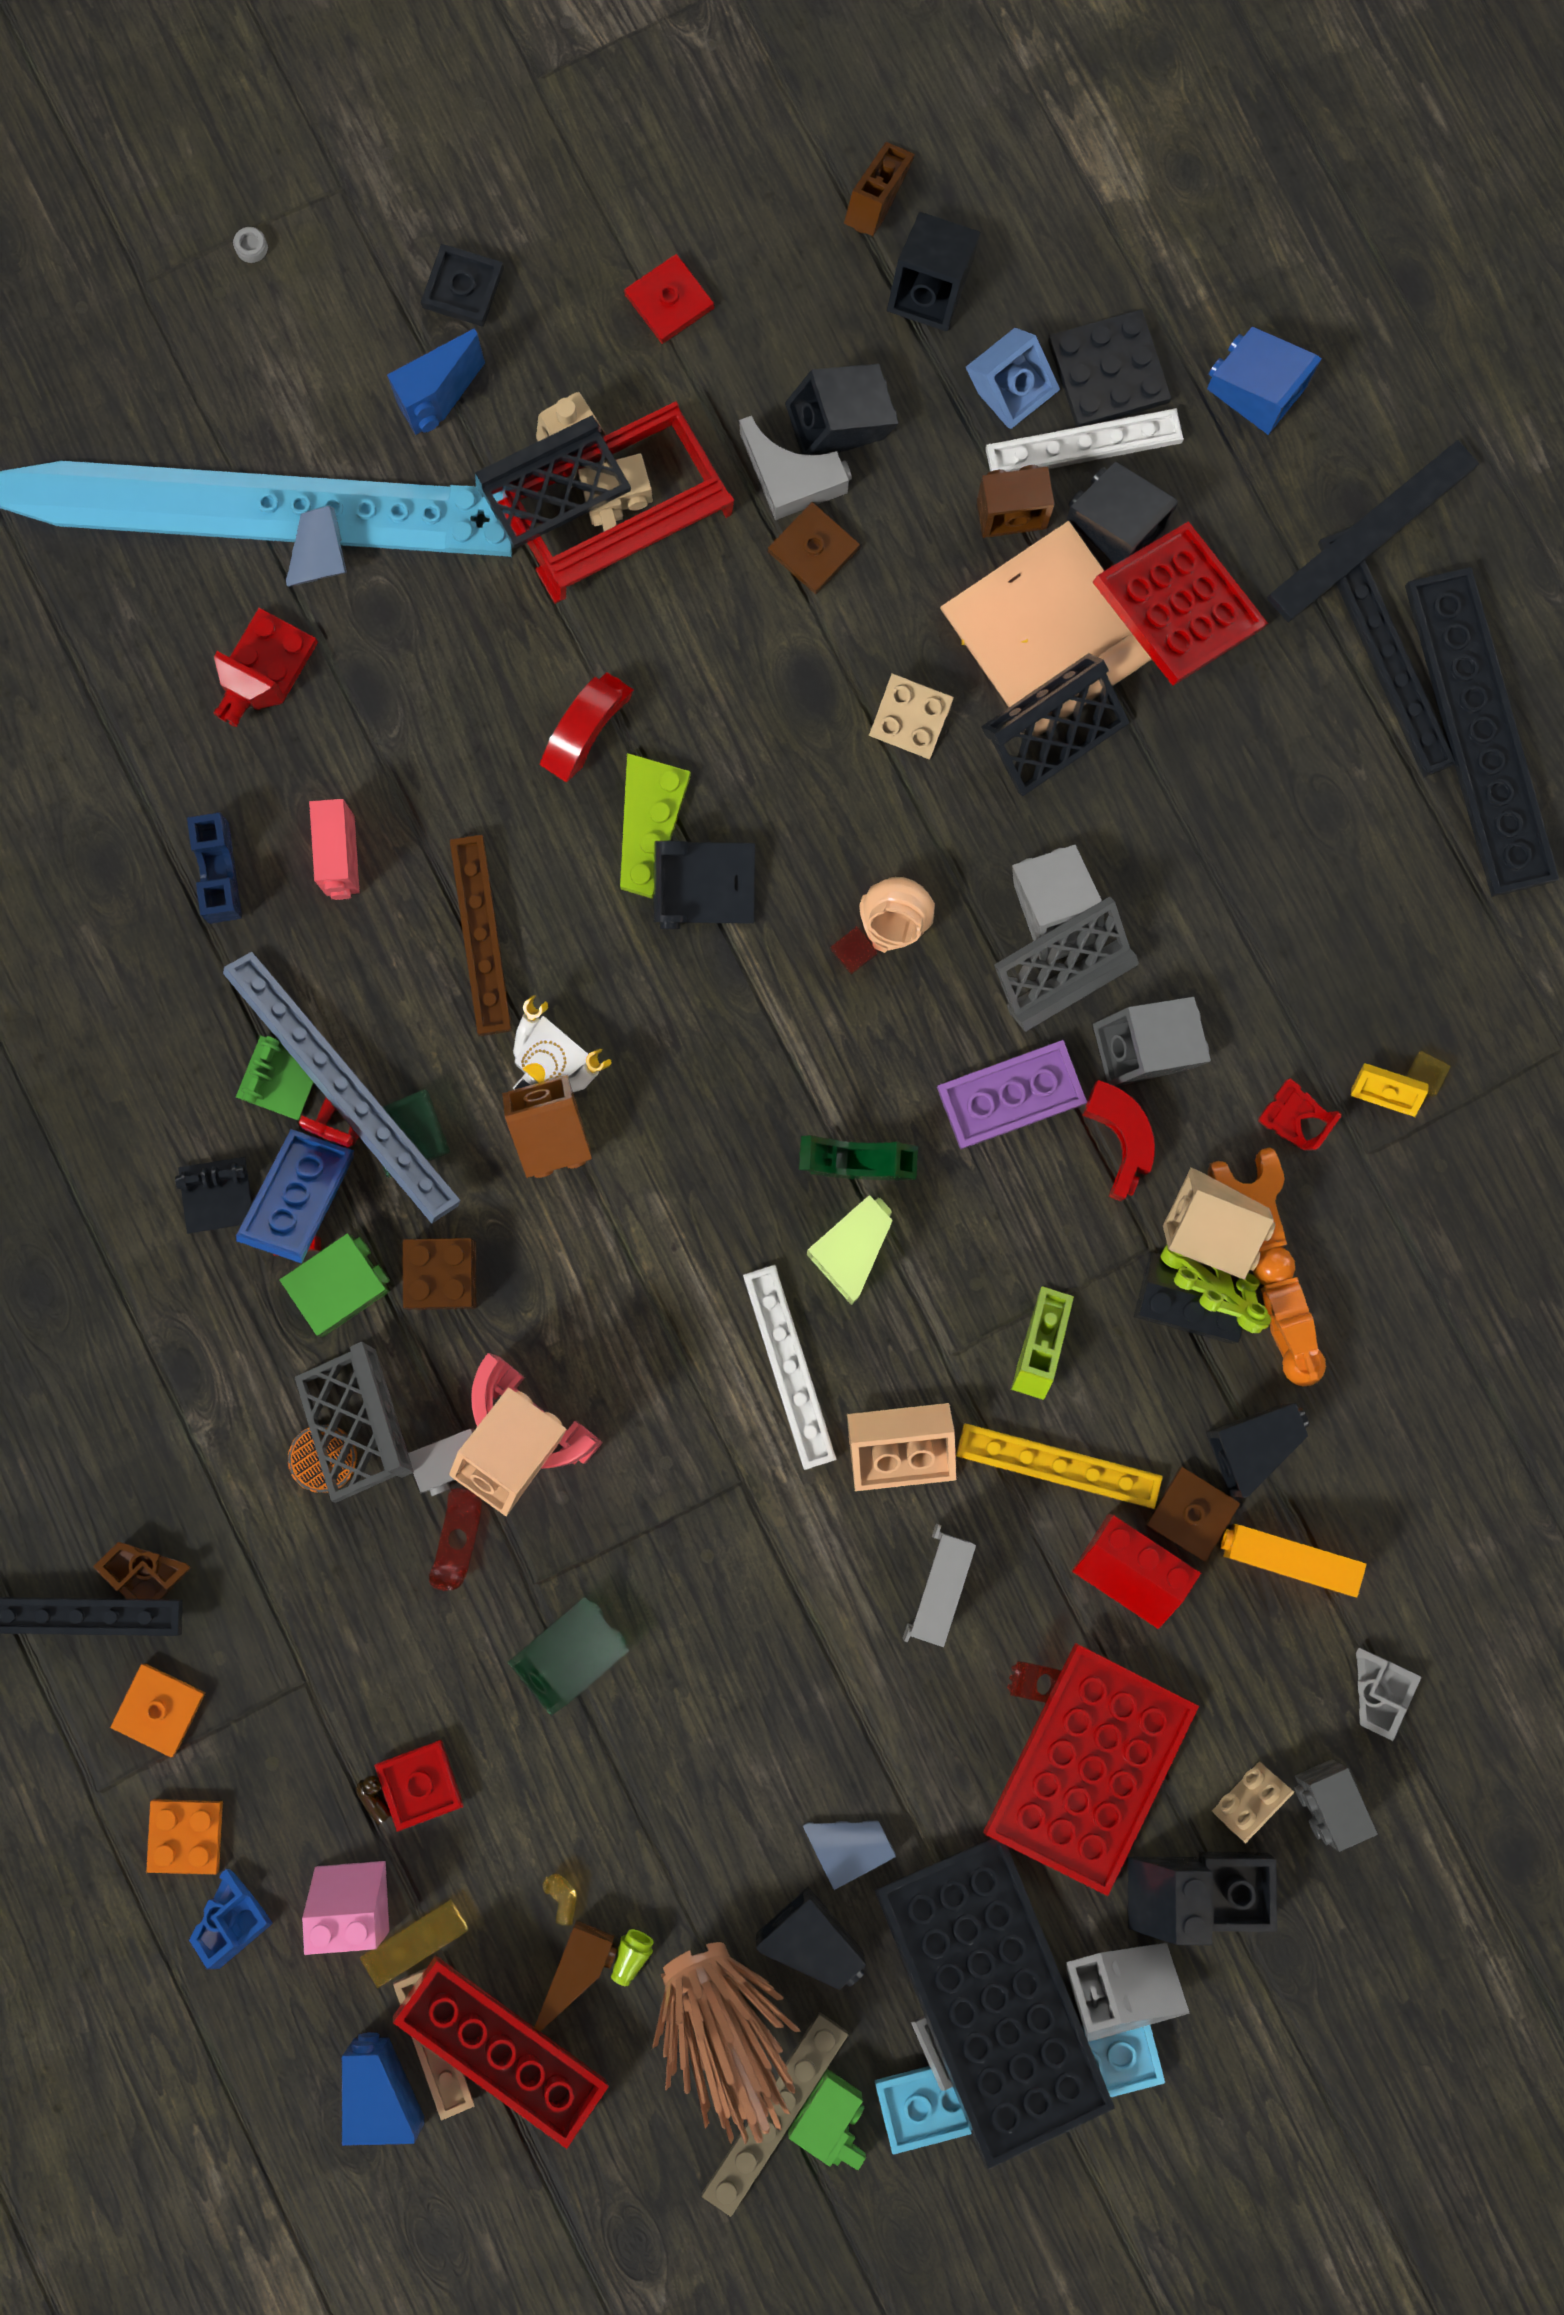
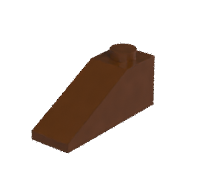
(877, 189)
(579, 1967)

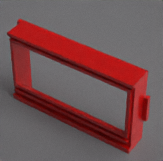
(637, 531)

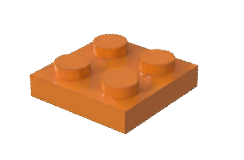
(184, 1836)

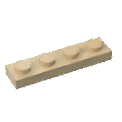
(445, 2082)

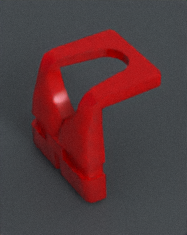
(1287, 1111)
(319, 1126)

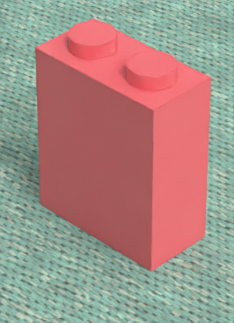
(334, 848)

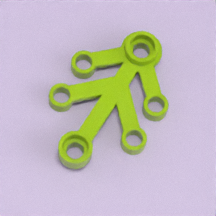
(1249, 1313)

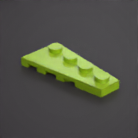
(650, 814)

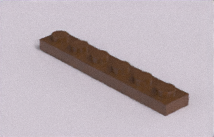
(480, 935)

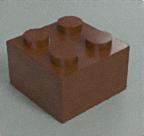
(1015, 501)
(439, 1274)

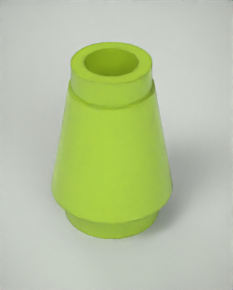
(631, 1956)

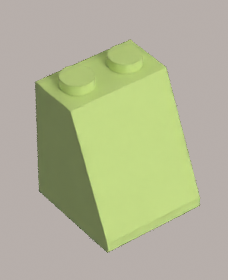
(852, 1246)

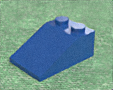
(436, 381)

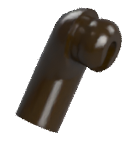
(367, 1792)

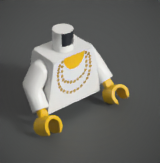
(548, 1053)

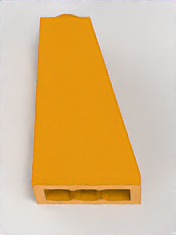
(1293, 1559)

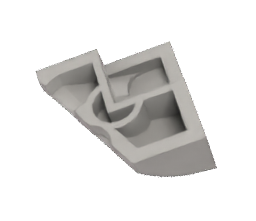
(1383, 1693)

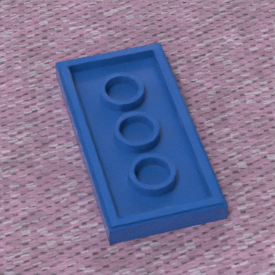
(295, 1196)

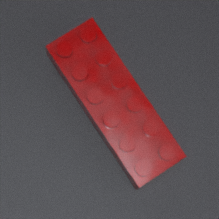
(500, 2051)

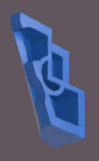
(228, 1922)

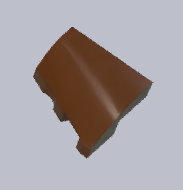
(140, 1572)

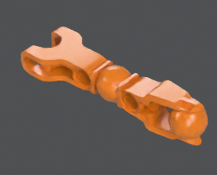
(1282, 1294)

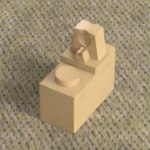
(636, 499)

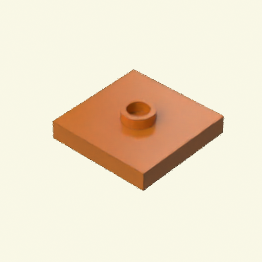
(158, 1710)

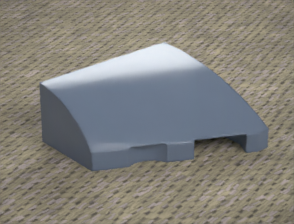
(316, 548)
(849, 1848)

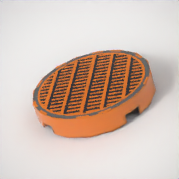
(305, 1462)

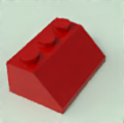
(1135, 1571)

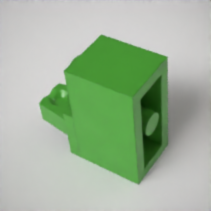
(824, 2121)

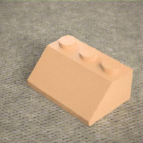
(902, 1447)

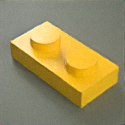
(1389, 1089)

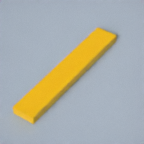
(1059, 1466)

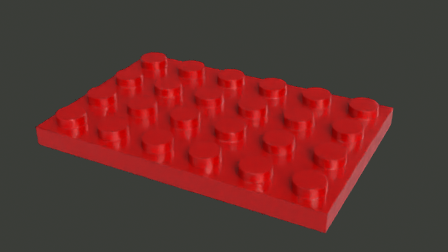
(1091, 1769)

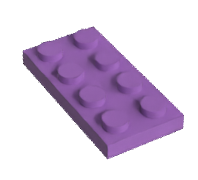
(1011, 1094)

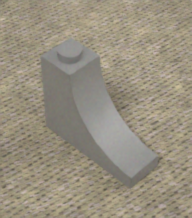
(792, 478)

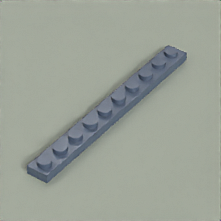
(341, 1087)

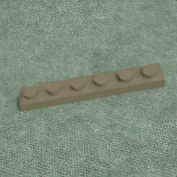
(746, 2160)

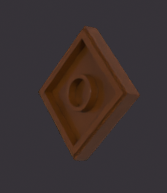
(813, 548)
(1192, 1514)

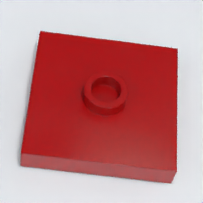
(669, 298)
(419, 1785)

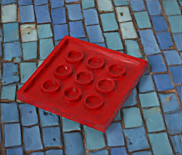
(1180, 603)

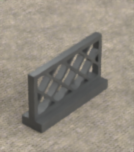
(1073, 980)
(381, 1417)

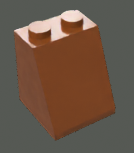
(546, 1127)

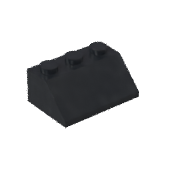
(1180, 1309)

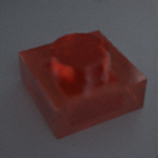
(853, 950)

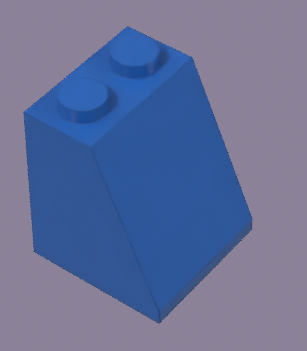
(1262, 377)
(377, 2095)

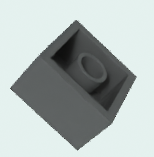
(1335, 1805)

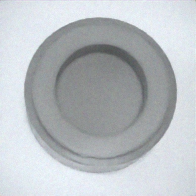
(250, 244)

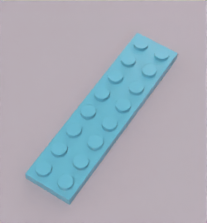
(924, 2115)

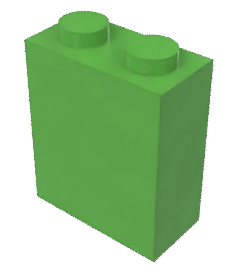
(336, 1284)

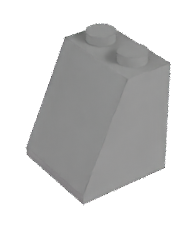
(1053, 892)

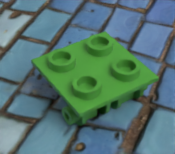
(275, 1080)

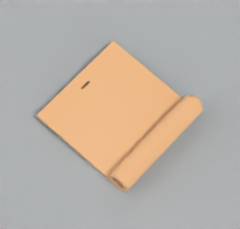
(1050, 607)

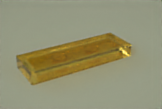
(414, 1943)

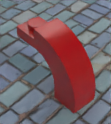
(582, 724)
(1130, 1124)

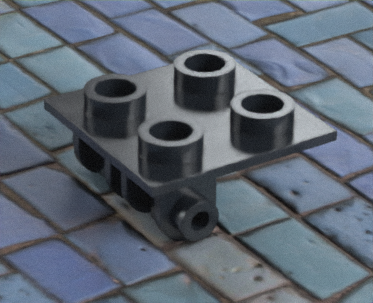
(214, 1194)

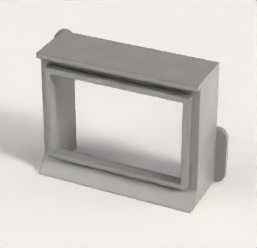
(941, 1589)

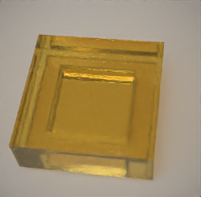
(1428, 1070)

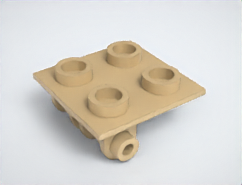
(911, 716)
(1252, 1802)

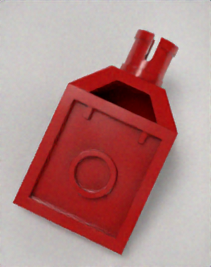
(261, 666)

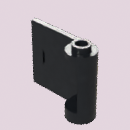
(699, 883)

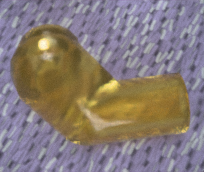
(564, 1894)

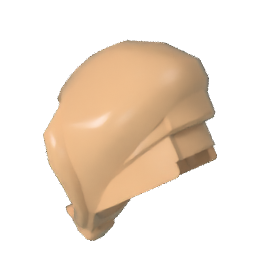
(896, 913)

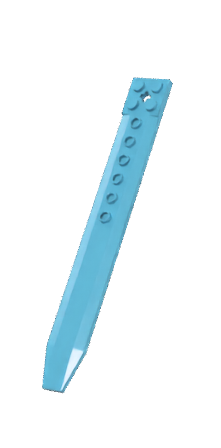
(252, 506)

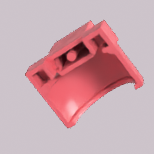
(493, 1380)

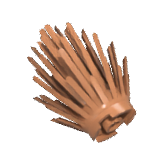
(706, 1994)

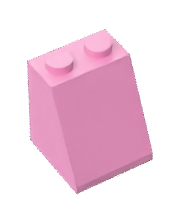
(346, 1908)

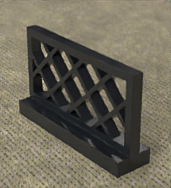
(536, 458)
(1049, 699)

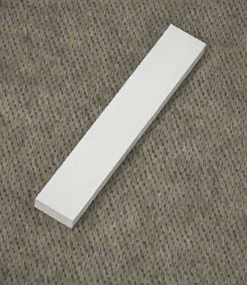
(1088, 442)
(789, 1367)

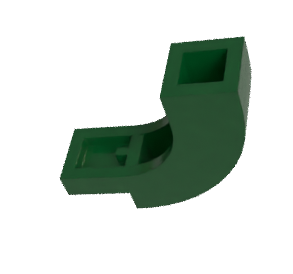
(858, 1160)

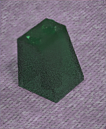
(569, 1656)

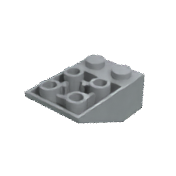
(1125, 1990)

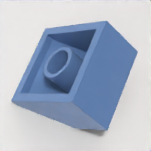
(1013, 376)

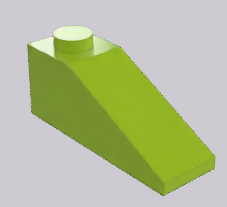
(1043, 1343)

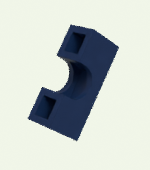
(218, 880)

